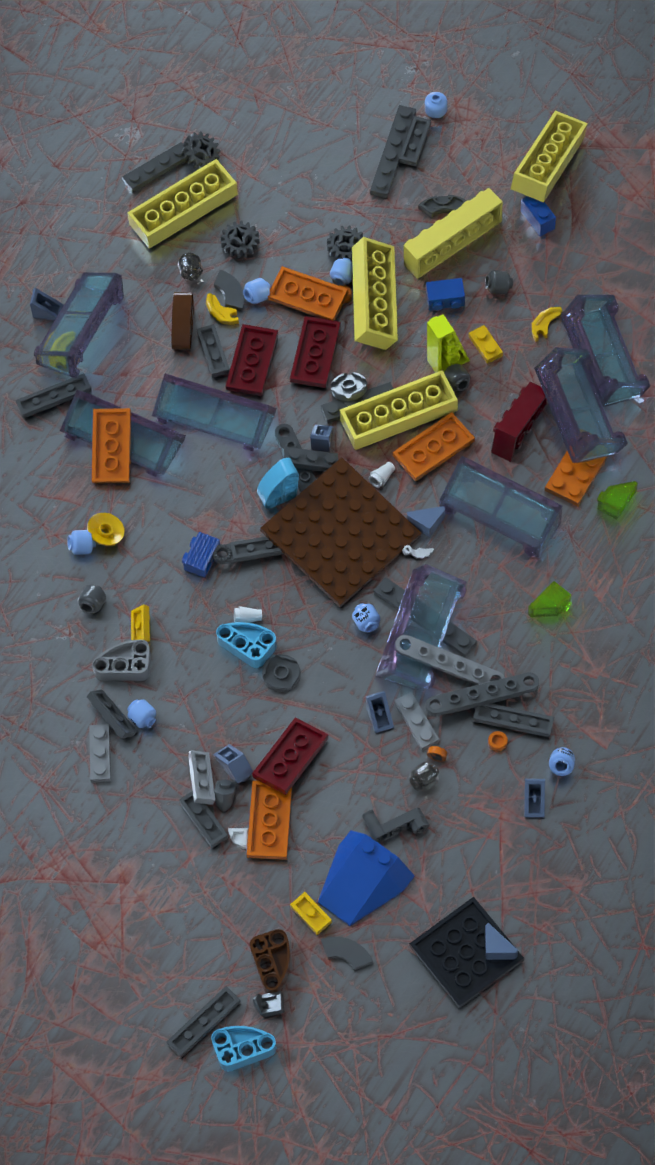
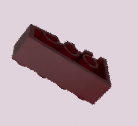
(518, 421)

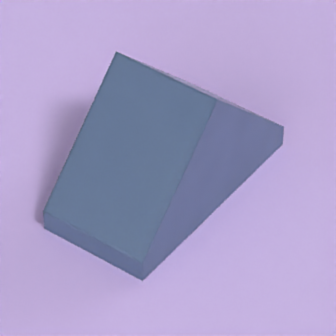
(44, 306)
(321, 438)
(427, 519)
(379, 712)
(534, 798)
(497, 946)

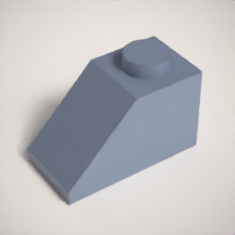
(234, 763)

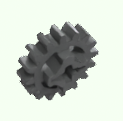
(201, 149)
(235, 234)
(345, 241)

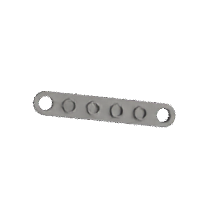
(446, 661)

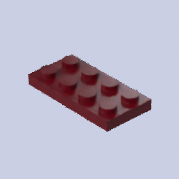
(315, 352)
(252, 360)
(290, 756)

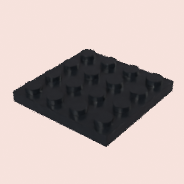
(457, 953)

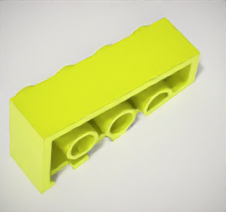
(443, 345)

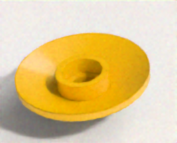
(109, 524)

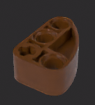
(182, 320)
(275, 954)

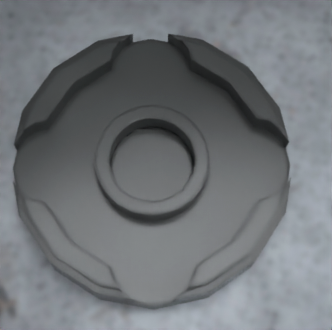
(349, 386)
(281, 673)

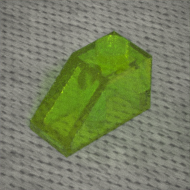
(616, 498)
(550, 602)

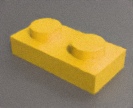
(485, 344)
(140, 623)
(310, 913)

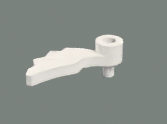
(419, 553)

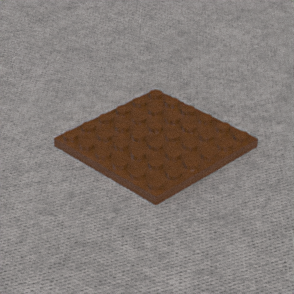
(340, 532)

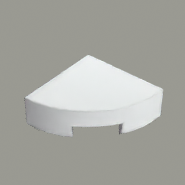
(239, 837)

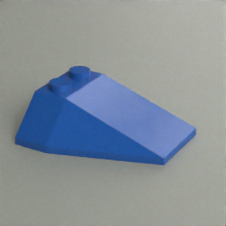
(362, 878)

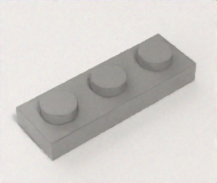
(416, 721)
(100, 753)
(201, 777)

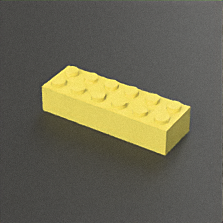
(549, 156)
(182, 203)
(453, 233)
(374, 293)
(398, 410)

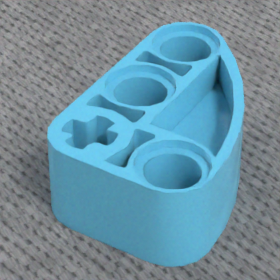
(279, 484)
(252, 637)
(239, 1039)

